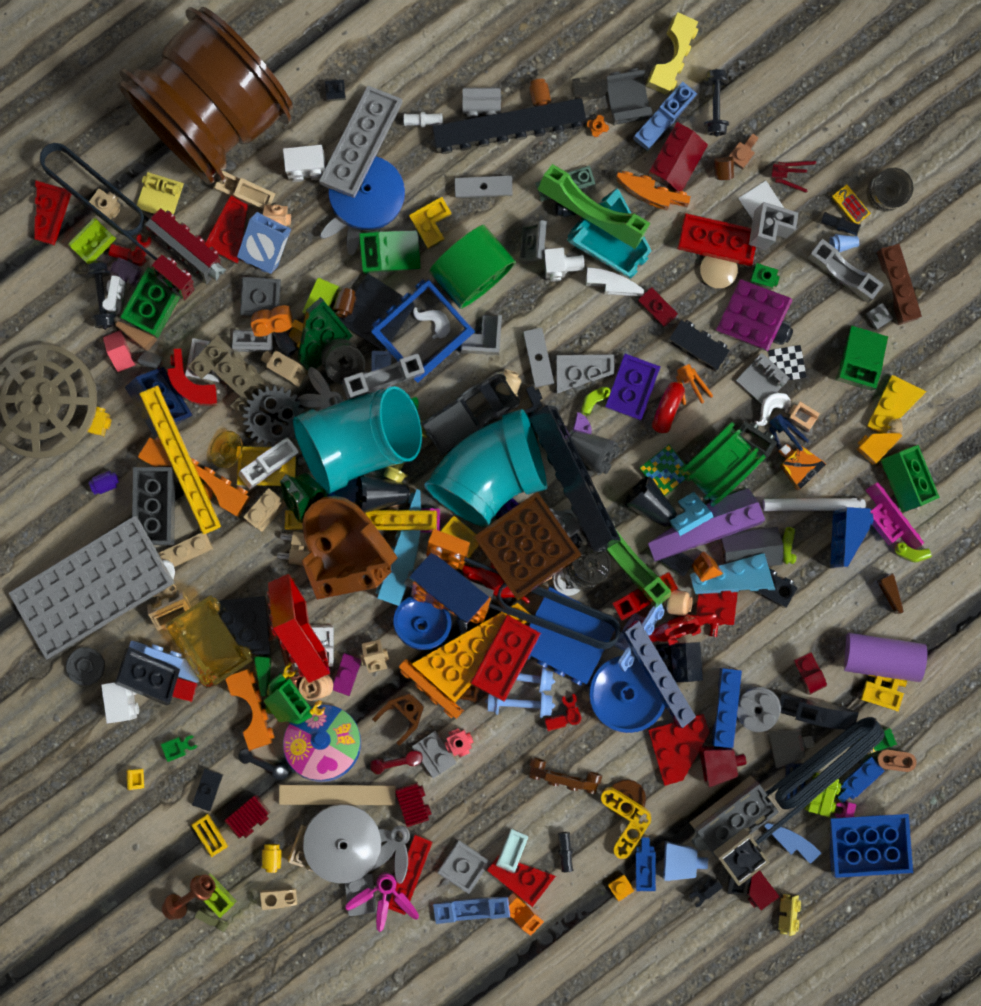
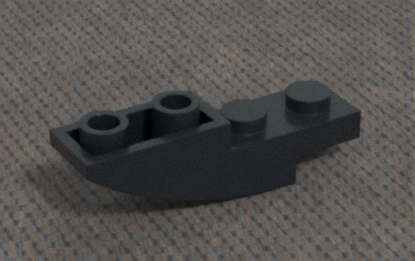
(818, 713)

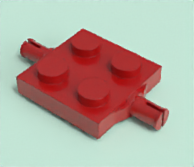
(721, 604)

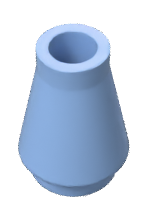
(844, 242)

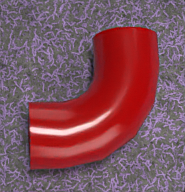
(668, 407)

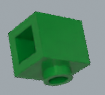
(764, 276)

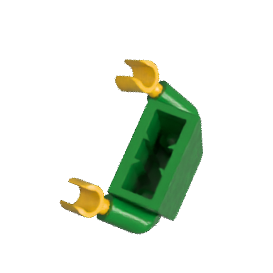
(287, 702)

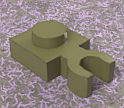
(208, 916)

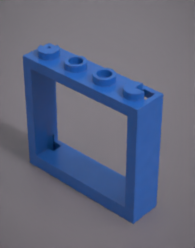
(406, 300)

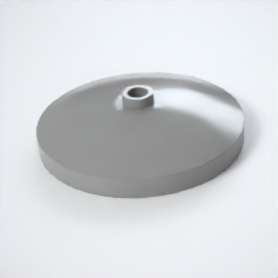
(338, 825)

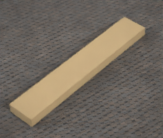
(337, 794)

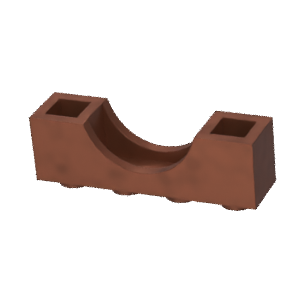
(895, 268)

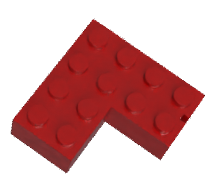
(292, 627)

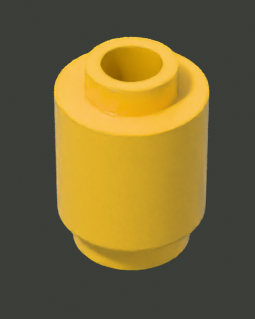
(271, 857)

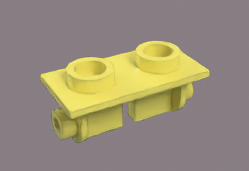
(791, 907)

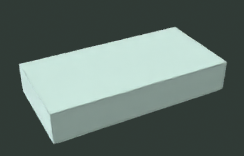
(512, 851)

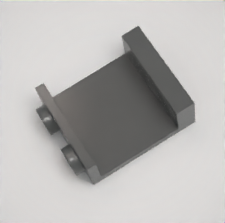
(628, 97)

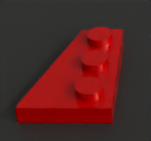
(50, 211)
(229, 230)
(524, 882)

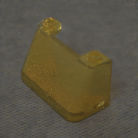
(207, 642)

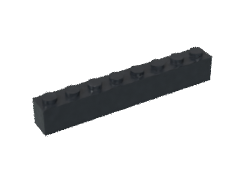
(509, 125)
(574, 478)

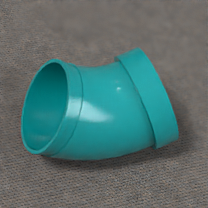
(359, 436)
(489, 469)

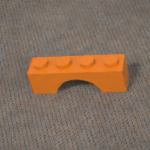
(242, 685)

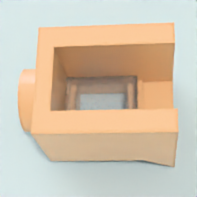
(803, 416)

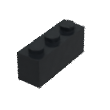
(699, 345)

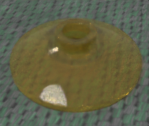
(226, 449)

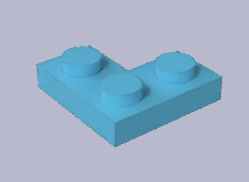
(694, 514)

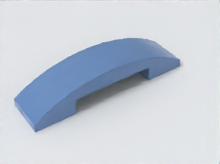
(471, 909)

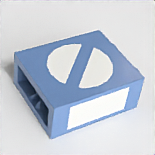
(263, 243)

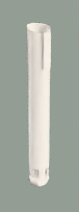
(812, 504)

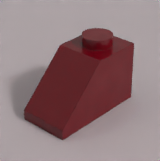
(761, 891)

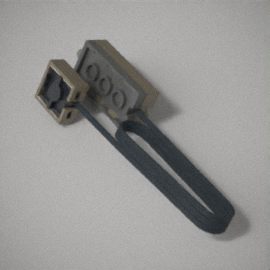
(730, 821)

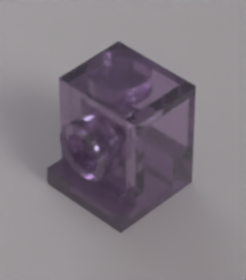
(126, 271)

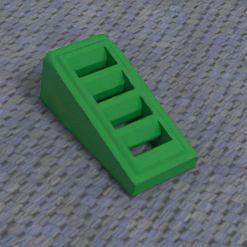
(263, 670)

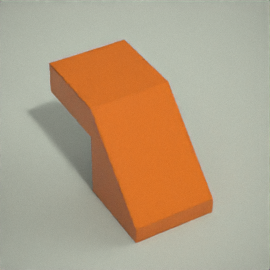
(523, 915)

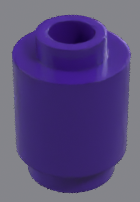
(104, 482)

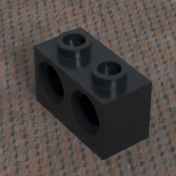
(773, 595)

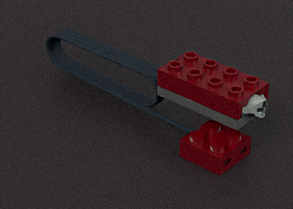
(161, 228)

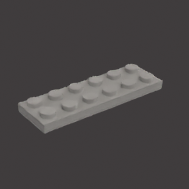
(360, 141)

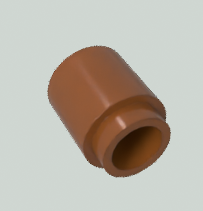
(539, 92)

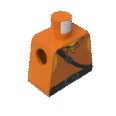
(800, 465)

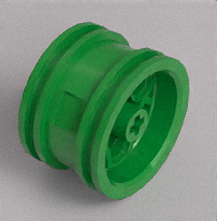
(722, 464)

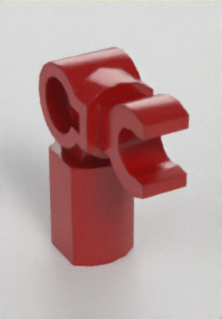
(137, 256)
(573, 716)

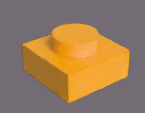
(621, 887)

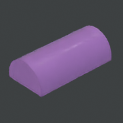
(885, 657)

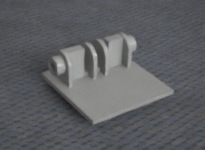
(762, 378)

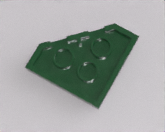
(319, 328)

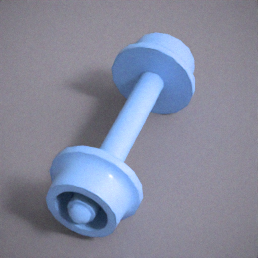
(545, 680)
(544, 705)

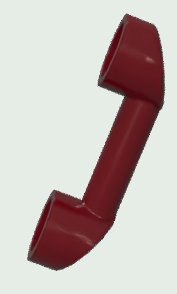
(413, 758)

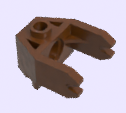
(412, 715)

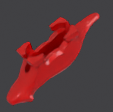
(489, 580)
(680, 627)

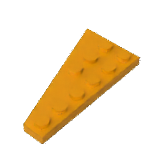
(456, 662)

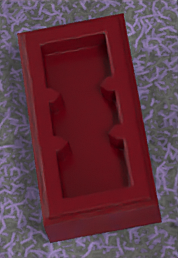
(657, 307)

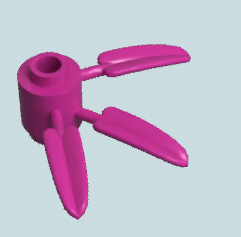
(382, 908)

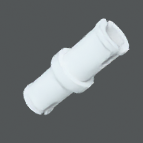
(423, 119)

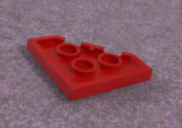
(678, 747)

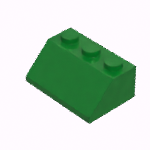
(910, 478)

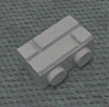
(481, 101)

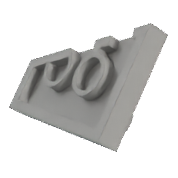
(581, 369)

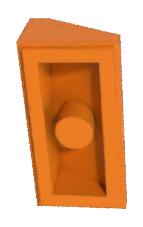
(706, 567)

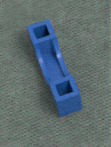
(727, 707)

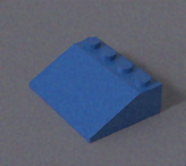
(848, 532)
(870, 845)

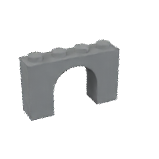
(382, 378)

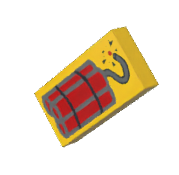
(850, 205)

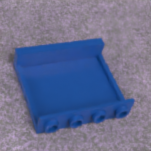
(565, 653)

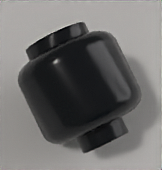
(784, 333)

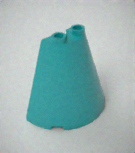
(607, 247)

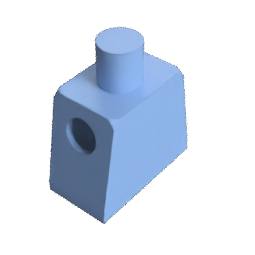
(681, 862)

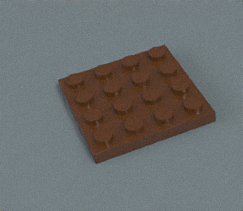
(527, 546)

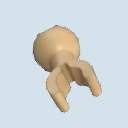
(168, 592)

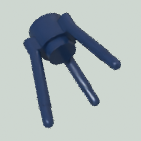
(781, 424)

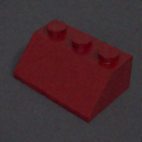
(678, 158)

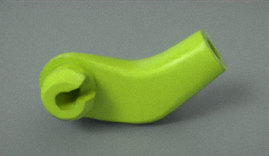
(594, 397)
(787, 541)
(911, 554)

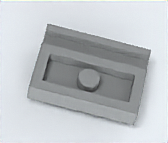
(435, 754)
(354, 888)

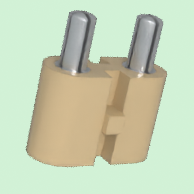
(298, 550)

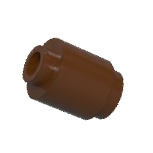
(344, 302)

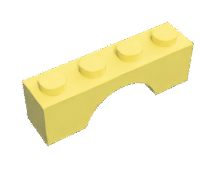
(680, 32)

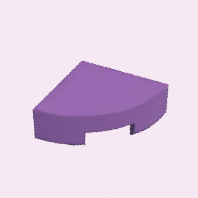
(582, 424)

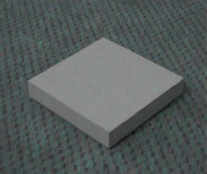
(463, 866)

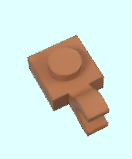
(743, 153)

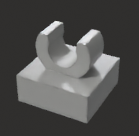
(879, 316)

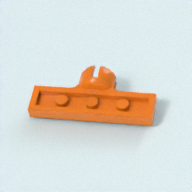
(430, 689)

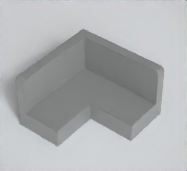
(487, 342)

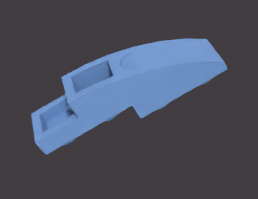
(665, 116)

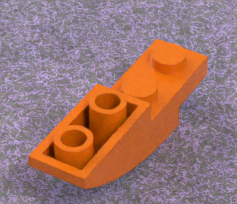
(644, 190)

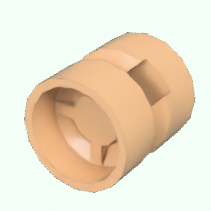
(317, 689)

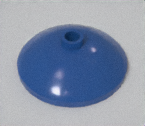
(413, 614)

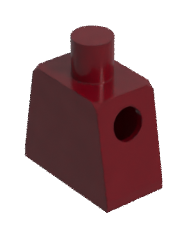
(720, 764)

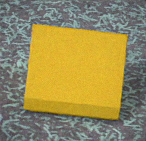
(135, 779)

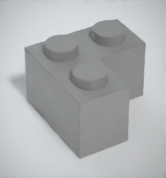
(771, 222)

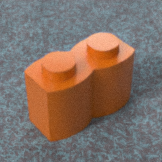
(269, 321)

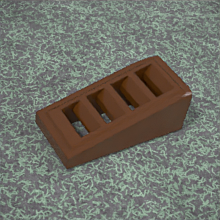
(890, 590)

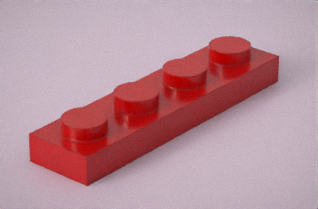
(416, 859)

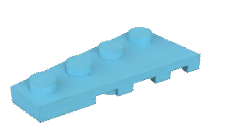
(743, 574)

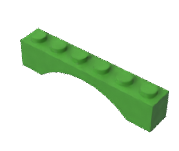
(624, 226)
(642, 576)

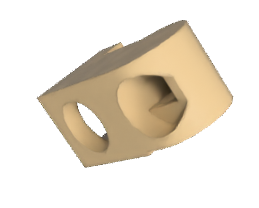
(278, 898)

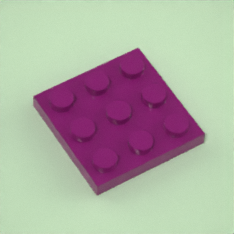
(754, 315)

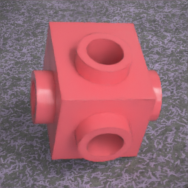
(461, 735)

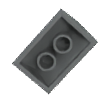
(752, 543)

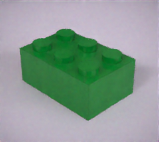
(150, 305)

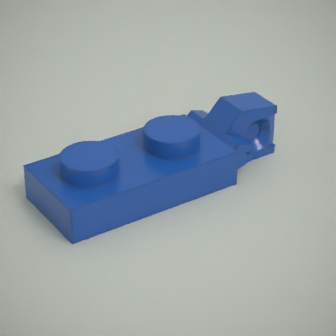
(860, 779)
(645, 866)

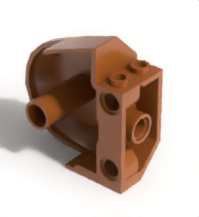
(343, 549)

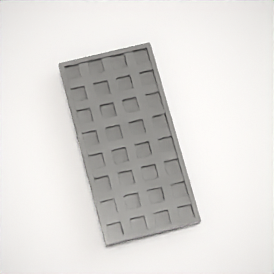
(91, 587)

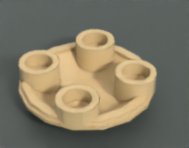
(718, 272)

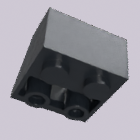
(682, 660)

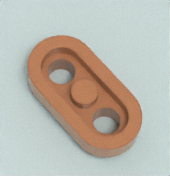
(895, 760)

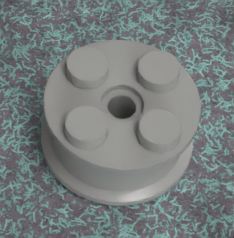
(756, 720)

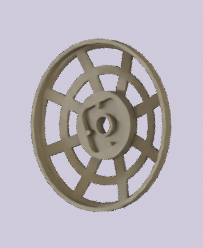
(50, 401)

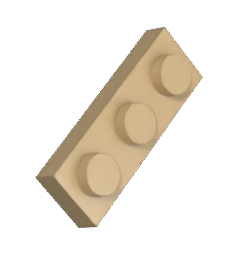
(187, 549)

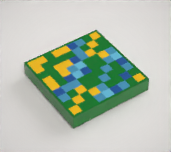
(665, 469)

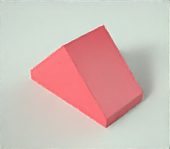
(118, 351)

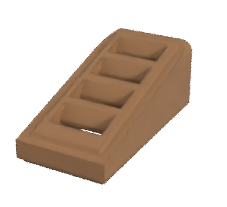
(142, 338)

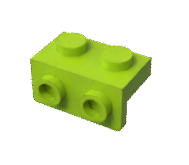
(92, 241)

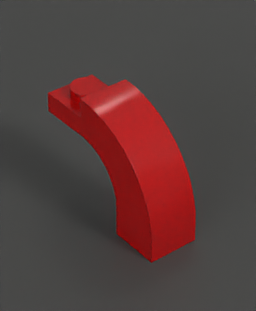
(197, 394)
(636, 600)

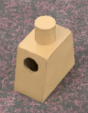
(285, 367)

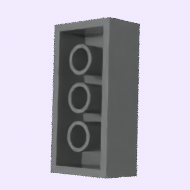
(155, 502)

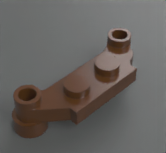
(554, 778)

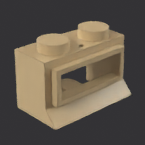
(265, 510)
(166, 608)

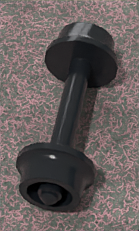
(716, 78)
(103, 319)

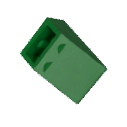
(389, 251)
(862, 358)

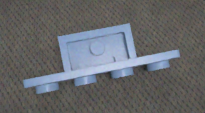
(648, 624)
(173, 658)

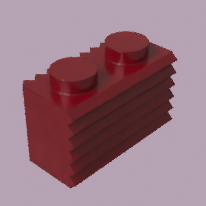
(413, 804)
(247, 817)

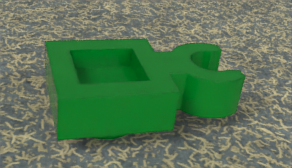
(176, 748)

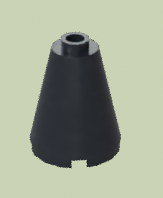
(379, 493)
(650, 502)

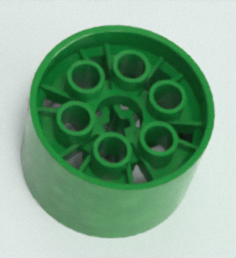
(472, 266)

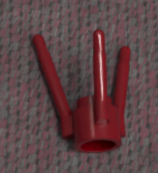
(781, 170)

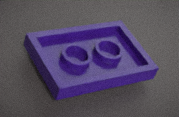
(632, 387)

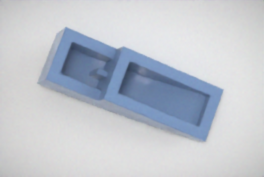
(792, 841)

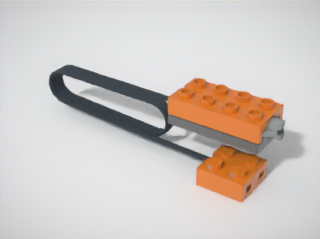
(455, 552)

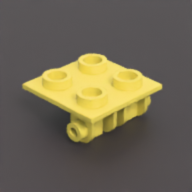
(159, 193)

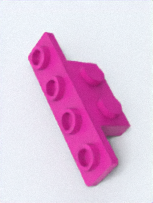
(890, 521)

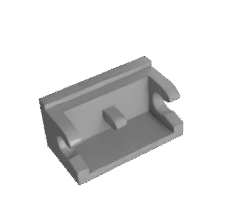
(246, 342)

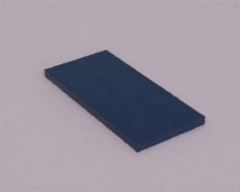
(449, 587)

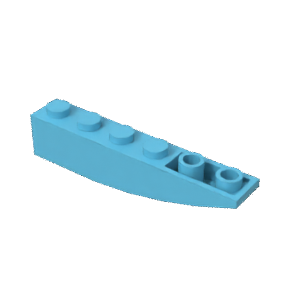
(393, 586)

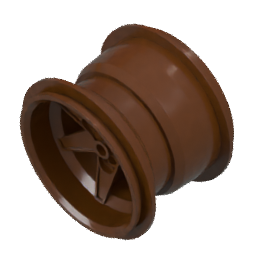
(206, 94)

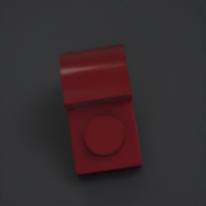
(810, 673)

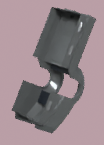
(458, 422)

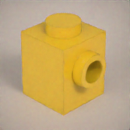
(100, 422)

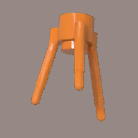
(687, 375)

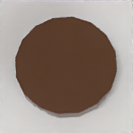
(632, 790)

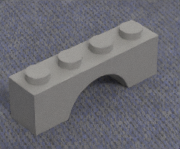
(834, 264)

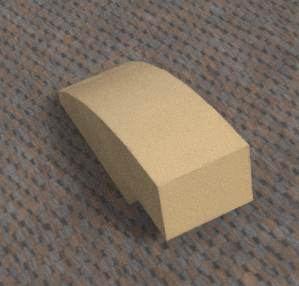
(244, 191)

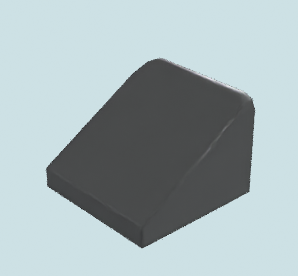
(150, 360)

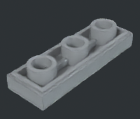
(496, 186)
(536, 346)

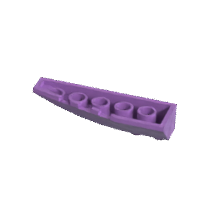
(730, 516)

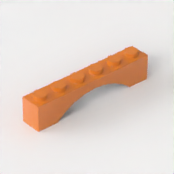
(228, 497)

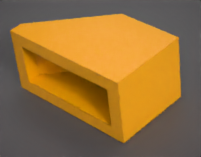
(877, 445)

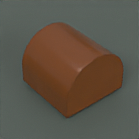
(724, 168)

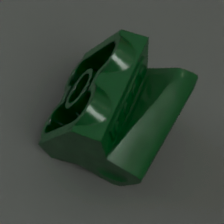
(300, 493)

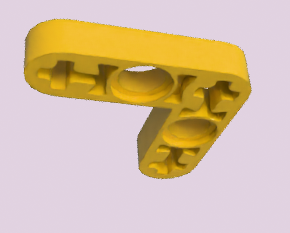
(634, 822)

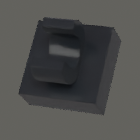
(335, 90)

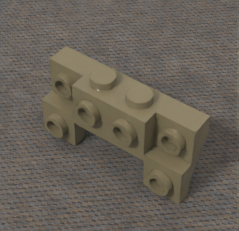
(231, 369)

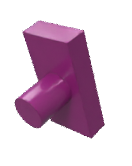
(346, 674)

